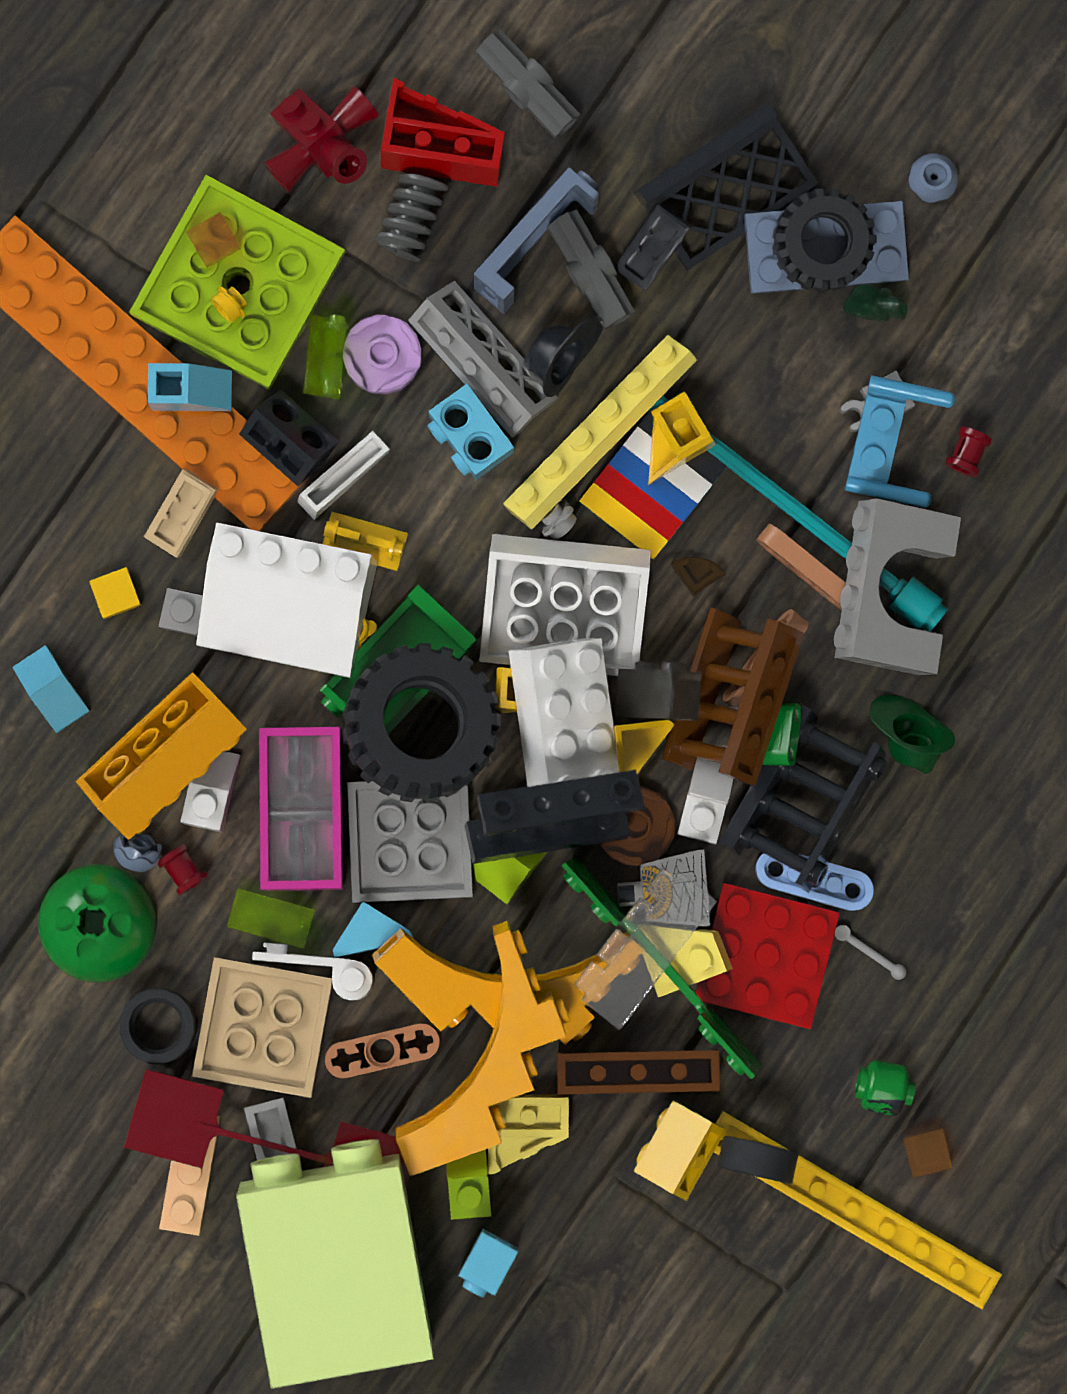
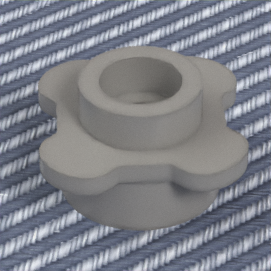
(558, 521)

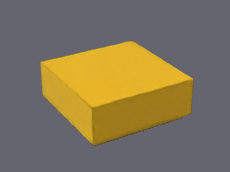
(115, 593)

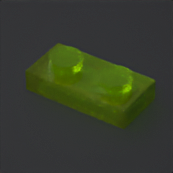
(270, 918)

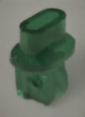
(876, 305)

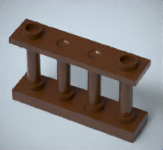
(760, 702)

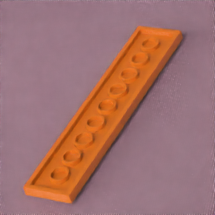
(112, 359)

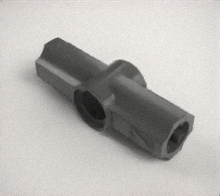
(527, 84)
(590, 269)

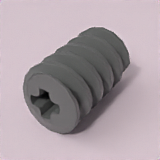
(409, 215)

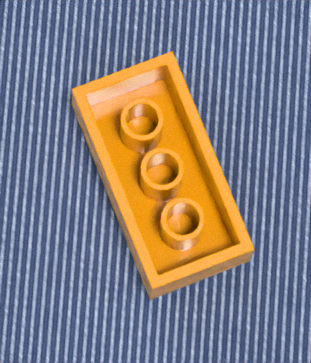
(161, 756)

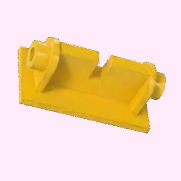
(366, 537)

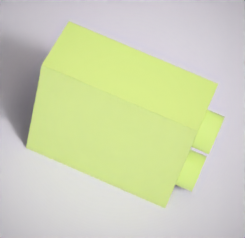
(334, 1265)

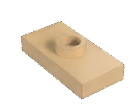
(181, 513)

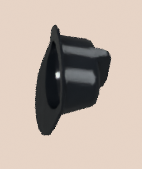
(560, 351)

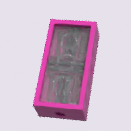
(301, 808)

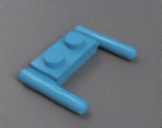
(879, 436)

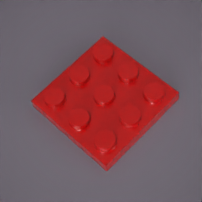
(775, 955)

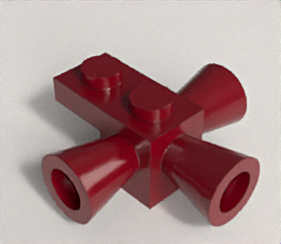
(320, 138)

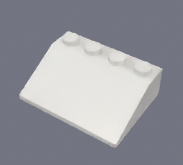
(564, 593)
(285, 600)

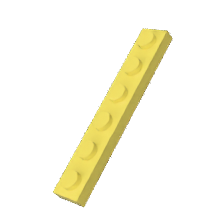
(599, 432)

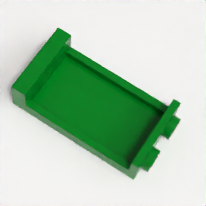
(414, 622)

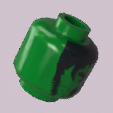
(884, 1088)

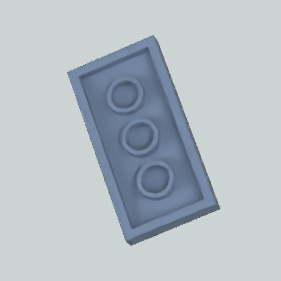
(826, 243)

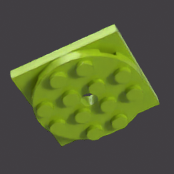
(286, 278)

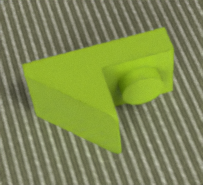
(469, 1187)

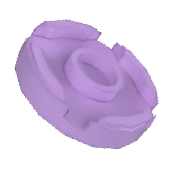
(382, 354)

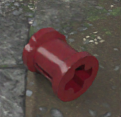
(968, 451)
(182, 869)

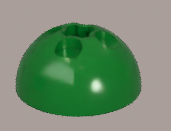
(124, 926)

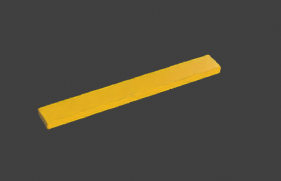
(877, 1223)

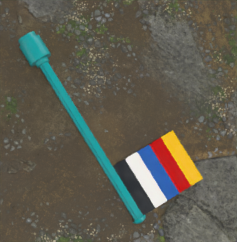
(655, 511)

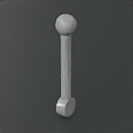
(843, 933)

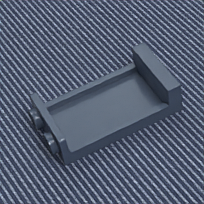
(491, 274)

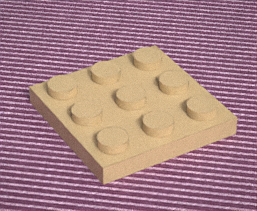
(262, 1027)

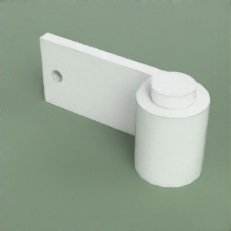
(349, 977)

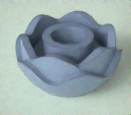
(929, 189)
(137, 853)

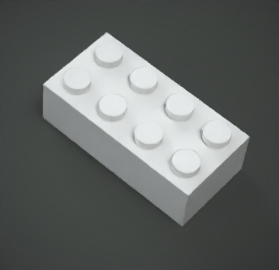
(564, 711)

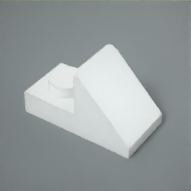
(705, 802)

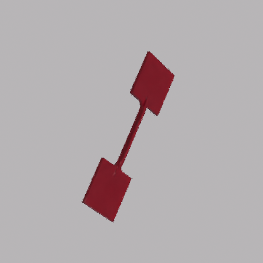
(180, 1118)

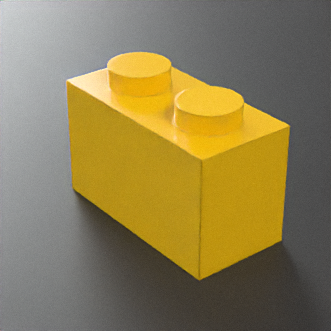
(678, 1150)

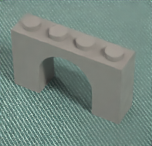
(865, 628)

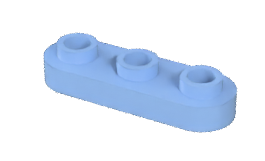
(829, 892)

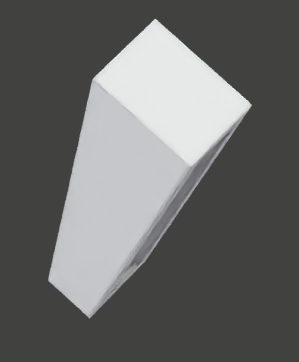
(342, 475)

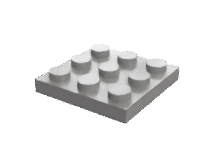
(407, 847)

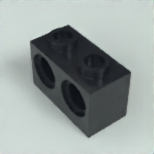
(288, 437)

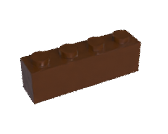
(638, 1072)

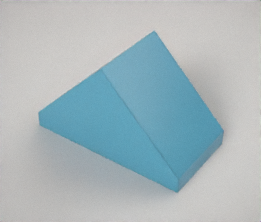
(50, 689)
(366, 932)

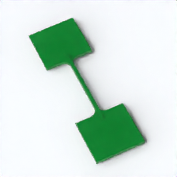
(712, 1026)

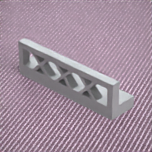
(477, 361)

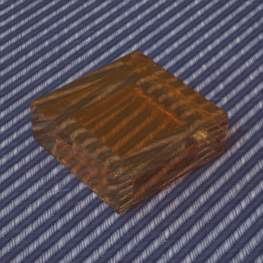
(213, 240)
(927, 1153)

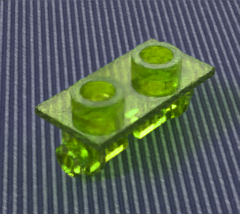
(325, 356)

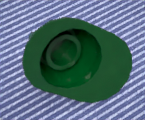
(912, 733)

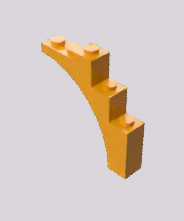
(447, 989)
(465, 1119)

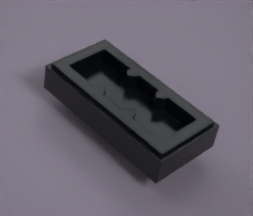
(653, 247)

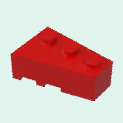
(439, 141)

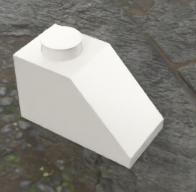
(211, 794)

